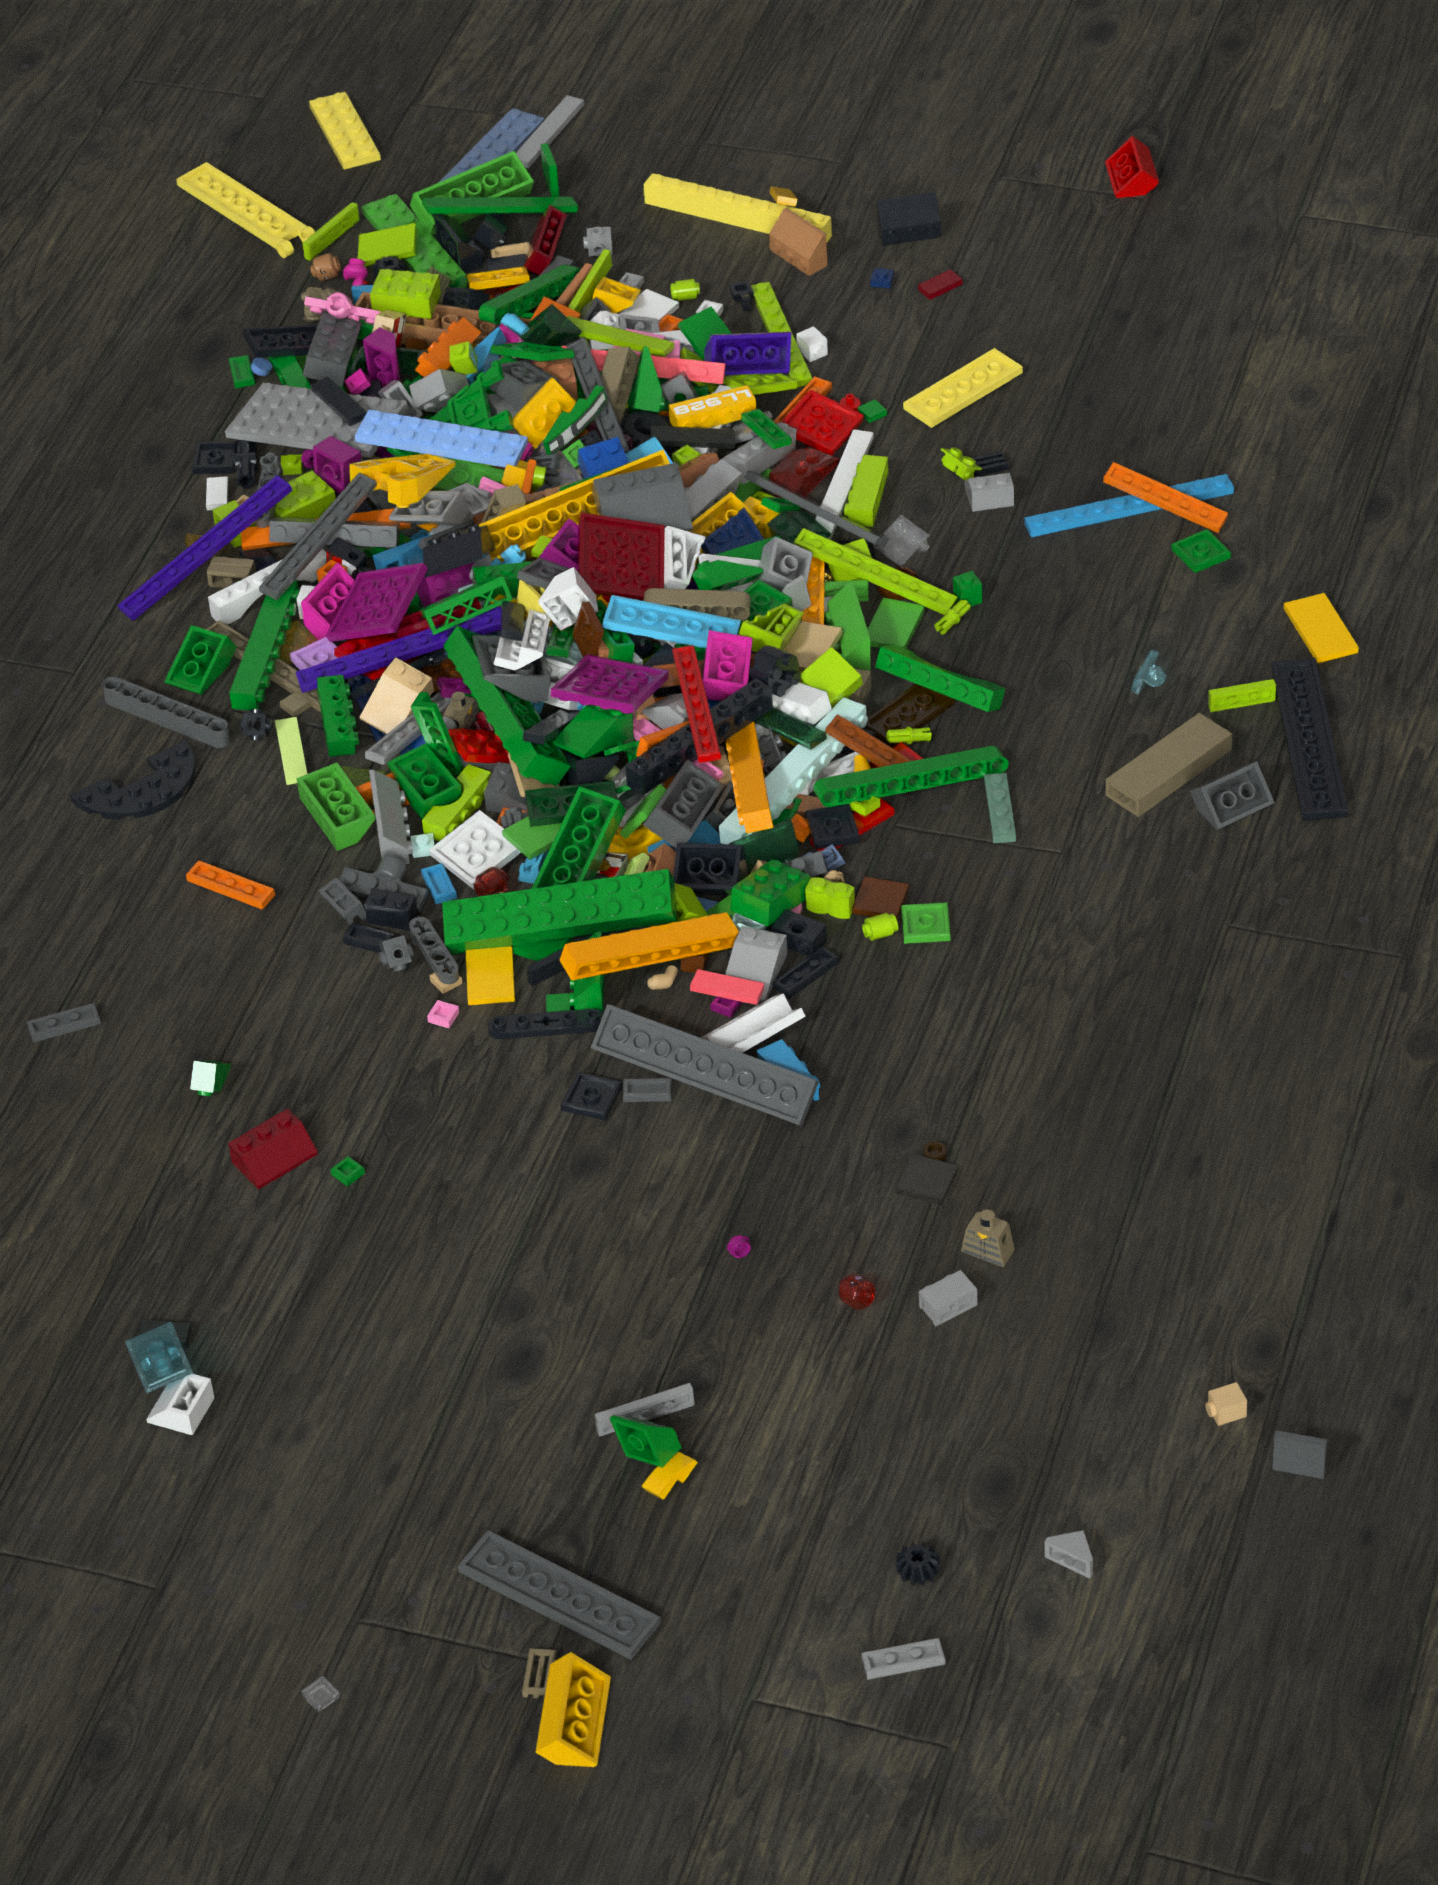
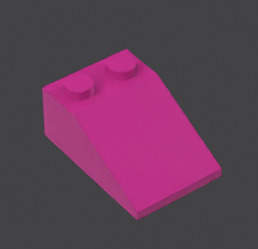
(725, 664)

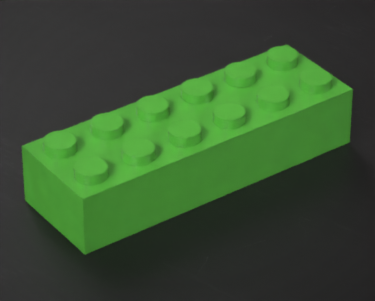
(495, 178)

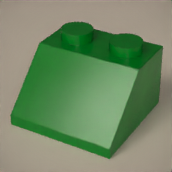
(646, 1440)

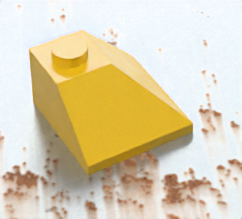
(615, 294)

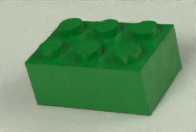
(769, 892)

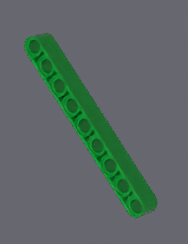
(910, 776)

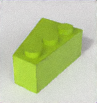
(772, 629)

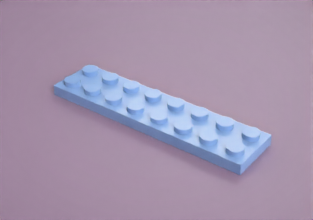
(441, 439)

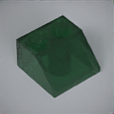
(790, 524)

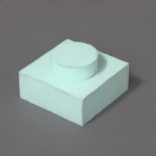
(422, 844)

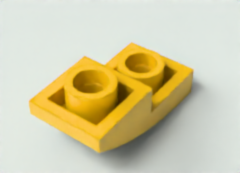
(663, 1479)

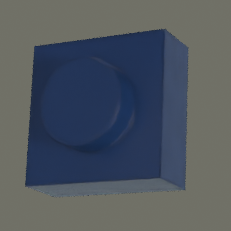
(882, 278)

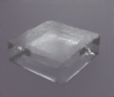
(320, 1694)

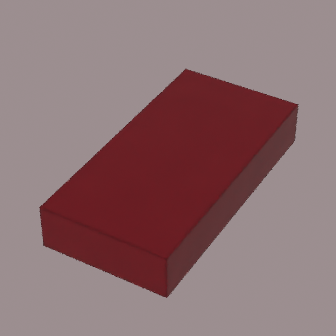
(940, 284)

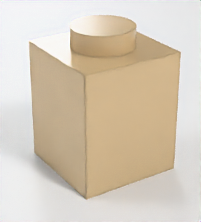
(1226, 1404)

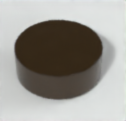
(935, 1150)

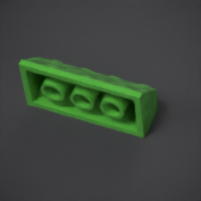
(846, 613)
(335, 805)

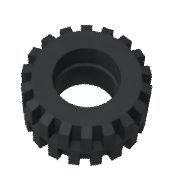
(639, 425)

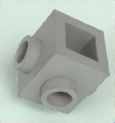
(597, 240)

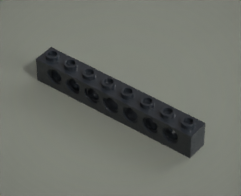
(671, 753)

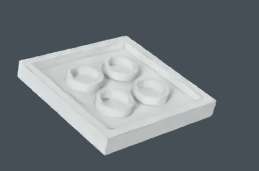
(474, 848)

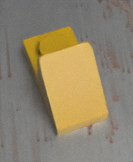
(515, 475)

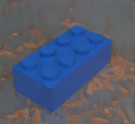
(601, 457)

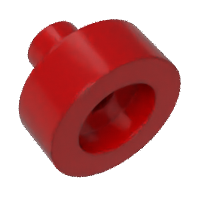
(851, 402)

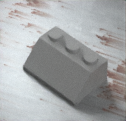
(434, 508)

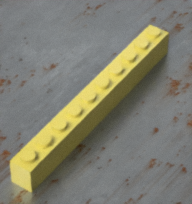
(723, 205)

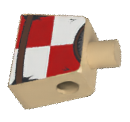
(392, 322)

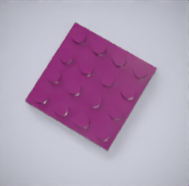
(376, 602)
(609, 684)

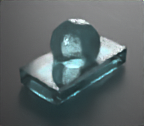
(1149, 673)

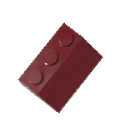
(272, 1149)

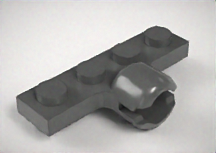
(386, 877)

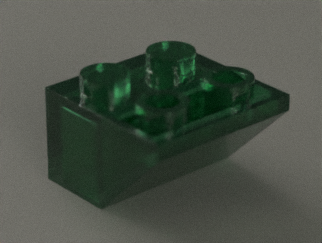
(550, 328)

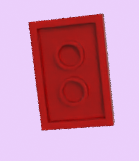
(479, 746)

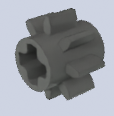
(512, 816)

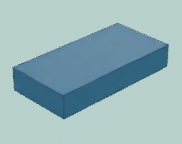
(438, 883)

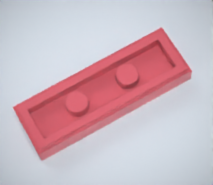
(727, 987)

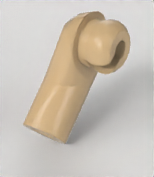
(663, 981)

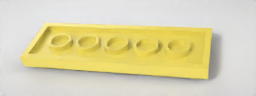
(344, 130)
(962, 387)

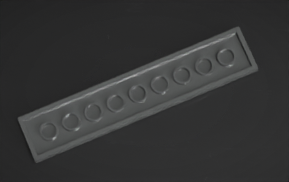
(705, 1065)

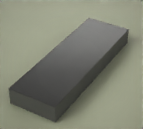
(63, 1022)

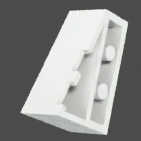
(680, 555)

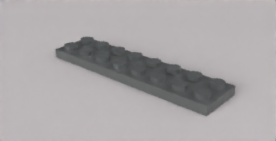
(559, 1594)

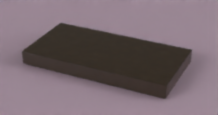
(910, 709)

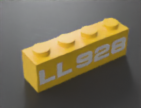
(712, 408)

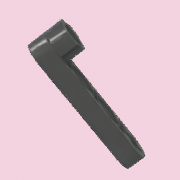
(270, 464)
(421, 934)

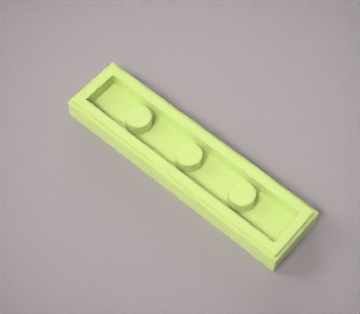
(291, 749)

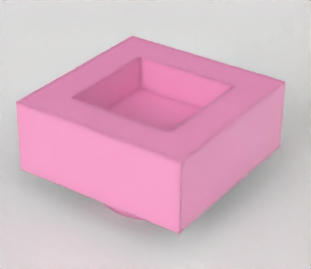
(443, 1014)

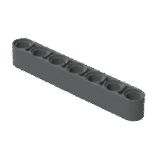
(166, 712)

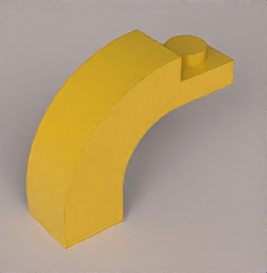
(635, 843)

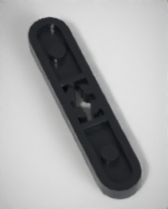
(533, 1024)

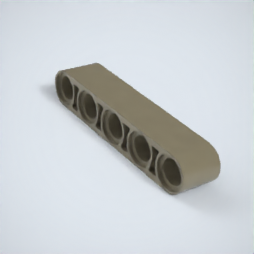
(719, 603)

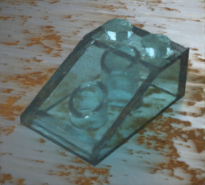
(158, 1357)

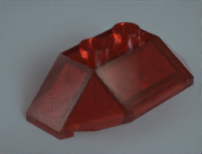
(803, 469)

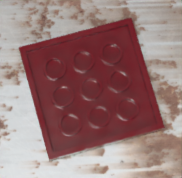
(620, 555)

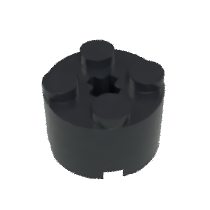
(775, 669)

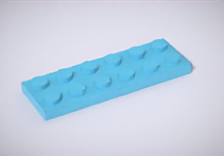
(665, 621)

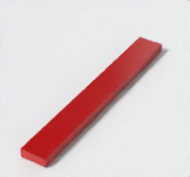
(696, 704)

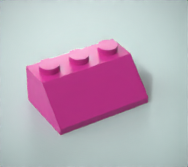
(325, 600)

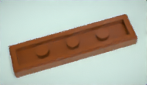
(863, 743)

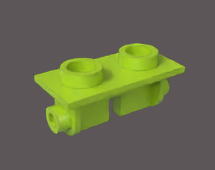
(954, 459)

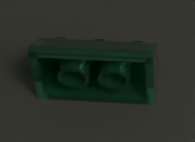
(769, 844)

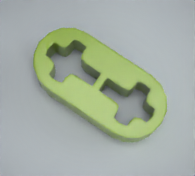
(539, 477)

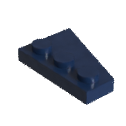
(735, 533)

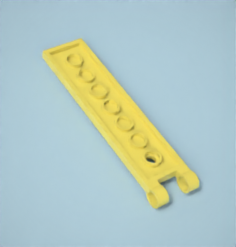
(244, 207)

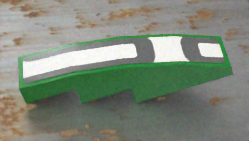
(573, 423)

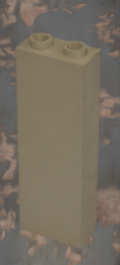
(1168, 764)

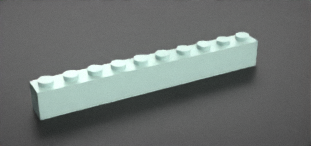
(798, 769)

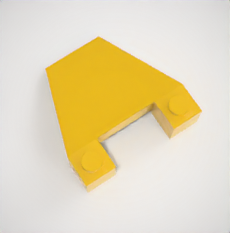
(404, 477)

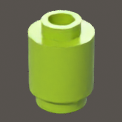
(685, 290)
(880, 926)

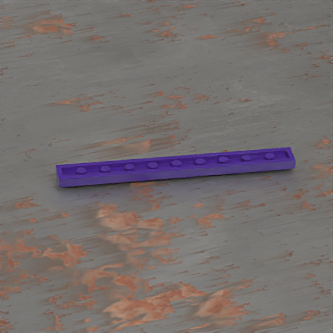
(204, 548)
(401, 648)

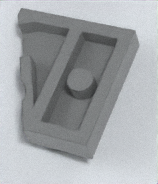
(476, 499)

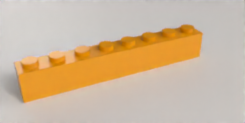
(749, 780)
(648, 946)

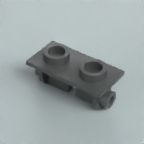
(771, 745)

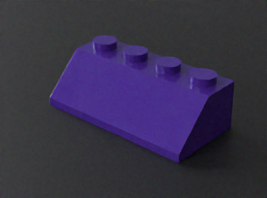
(750, 352)

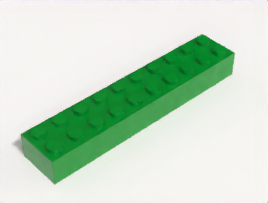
(506, 714)
(560, 911)

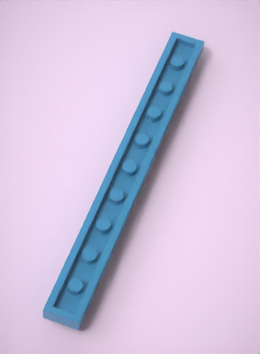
(1120, 507)

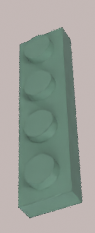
(999, 808)

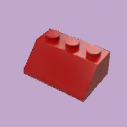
(1132, 169)

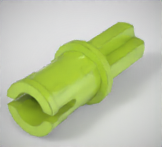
(952, 616)
(908, 735)

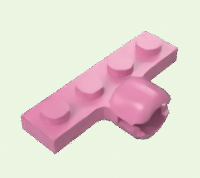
(340, 307)

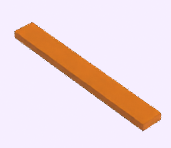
(259, 537)

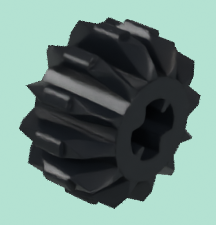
(391, 263)
(917, 1563)

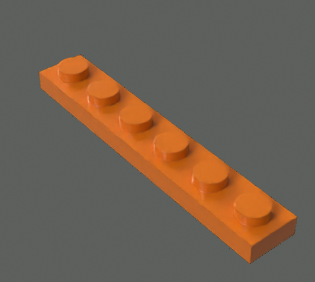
(1165, 497)

